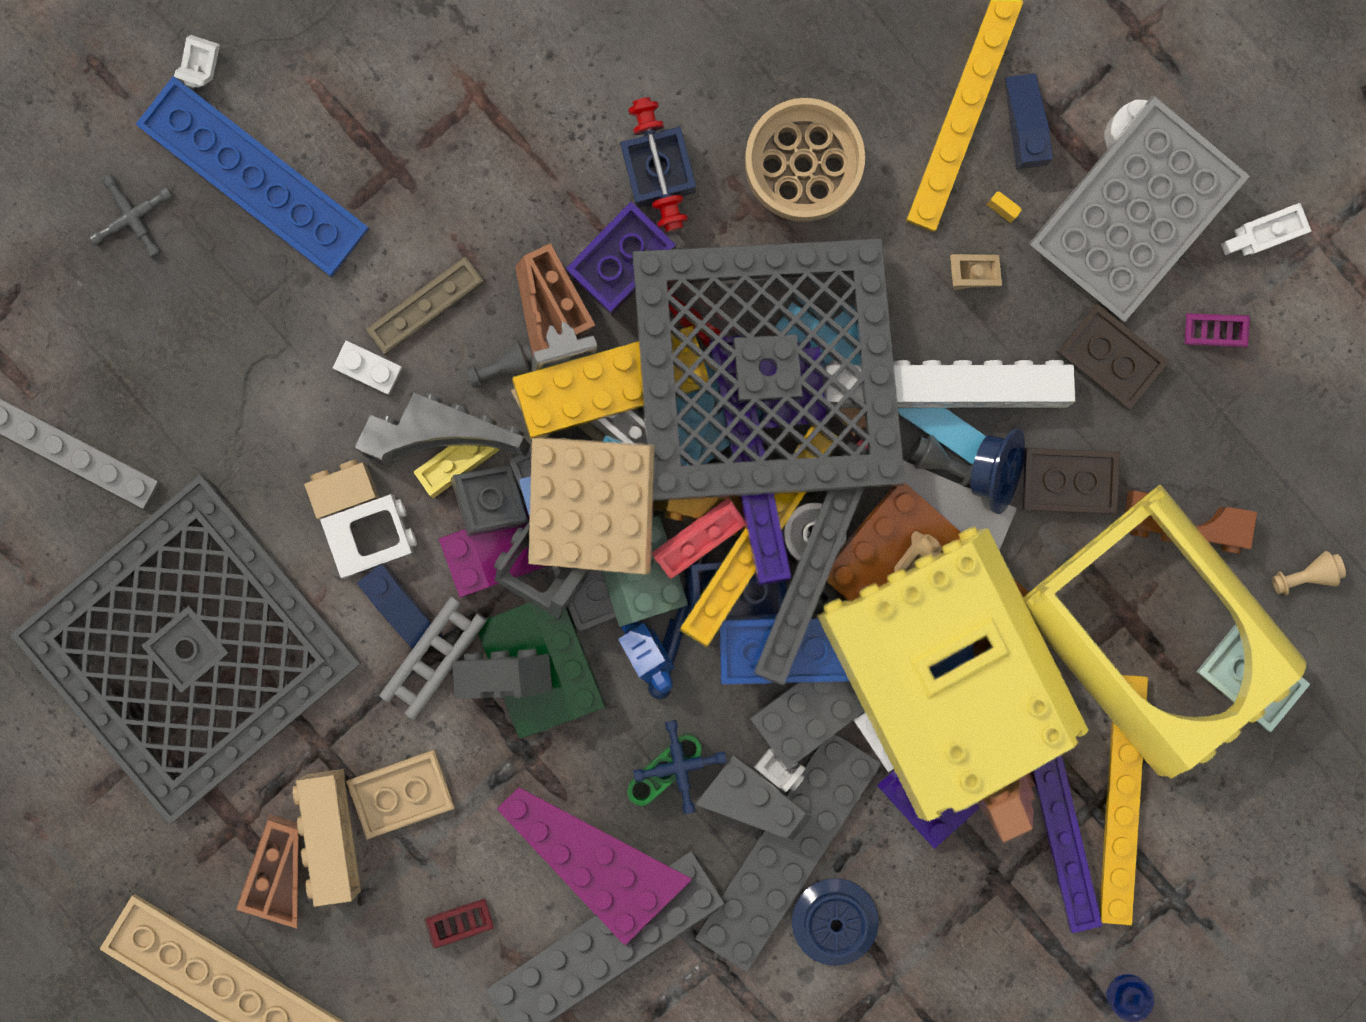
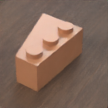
(549, 297)

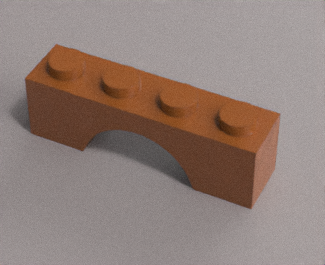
(1228, 526)

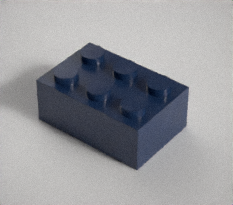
(754, 601)

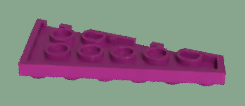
(606, 874)

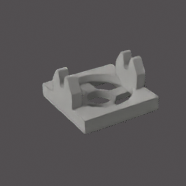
(562, 348)

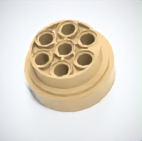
(801, 119)

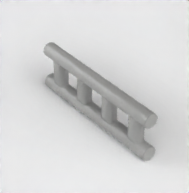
(431, 638)

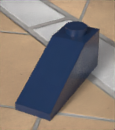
(1028, 122)
(395, 604)

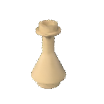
(1324, 570)

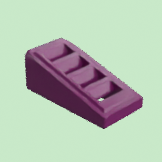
(1244, 321)

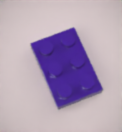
(934, 830)

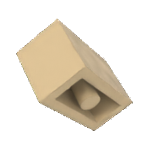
(341, 490)

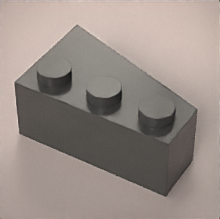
(502, 675)

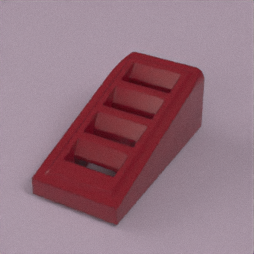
(432, 929)

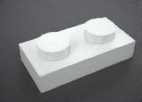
(367, 367)

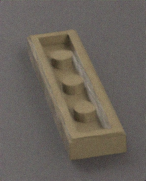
(425, 305)

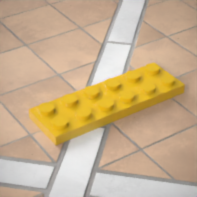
(592, 387)

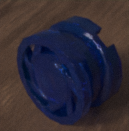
(1130, 997)

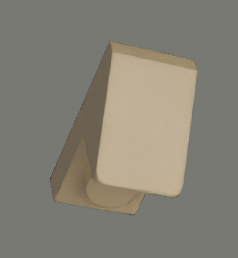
(975, 271)

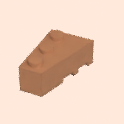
(1011, 808)
(273, 875)

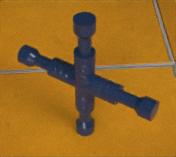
(680, 766)

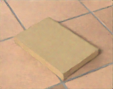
(400, 794)

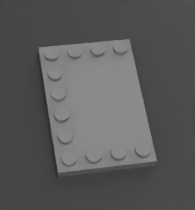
(1139, 208)

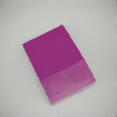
(474, 556)

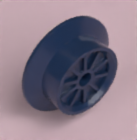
(998, 469)
(831, 901)

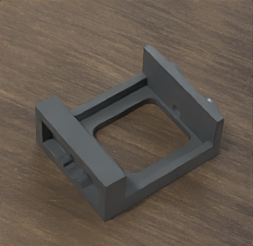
(559, 593)

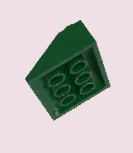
(572, 678)

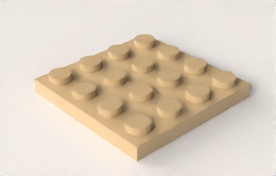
(591, 505)

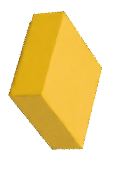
(1004, 206)

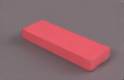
(699, 538)

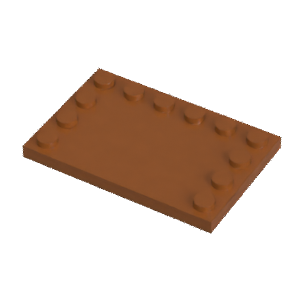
(883, 541)

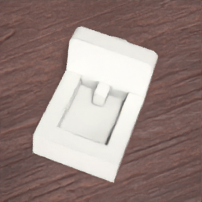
(198, 61)
(776, 774)

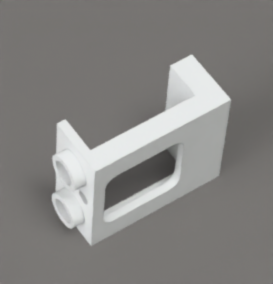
(343, 544)

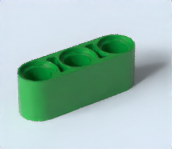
(657, 784)

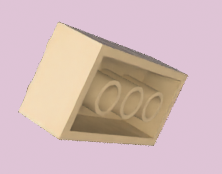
(327, 837)

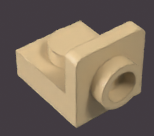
(921, 546)

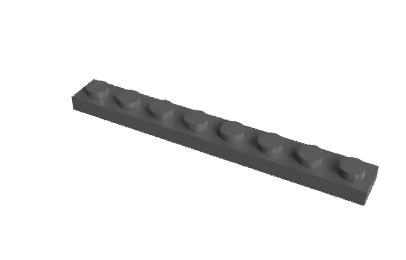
(808, 582)

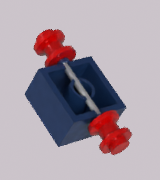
(658, 165)

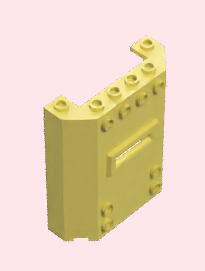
(980, 721)

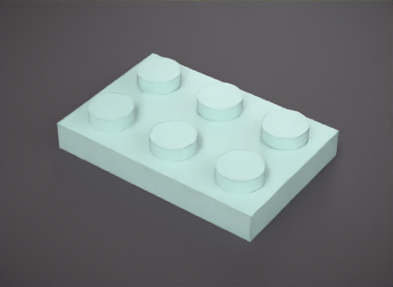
(1225, 672)

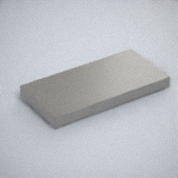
(958, 503)

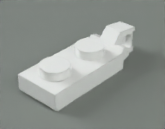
(1268, 231)

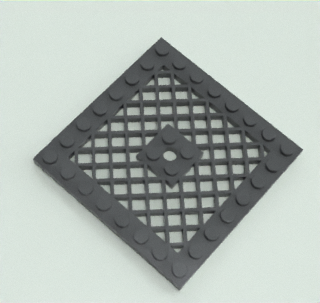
(774, 261)
(132, 753)

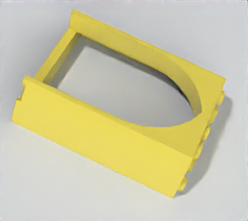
(1163, 739)

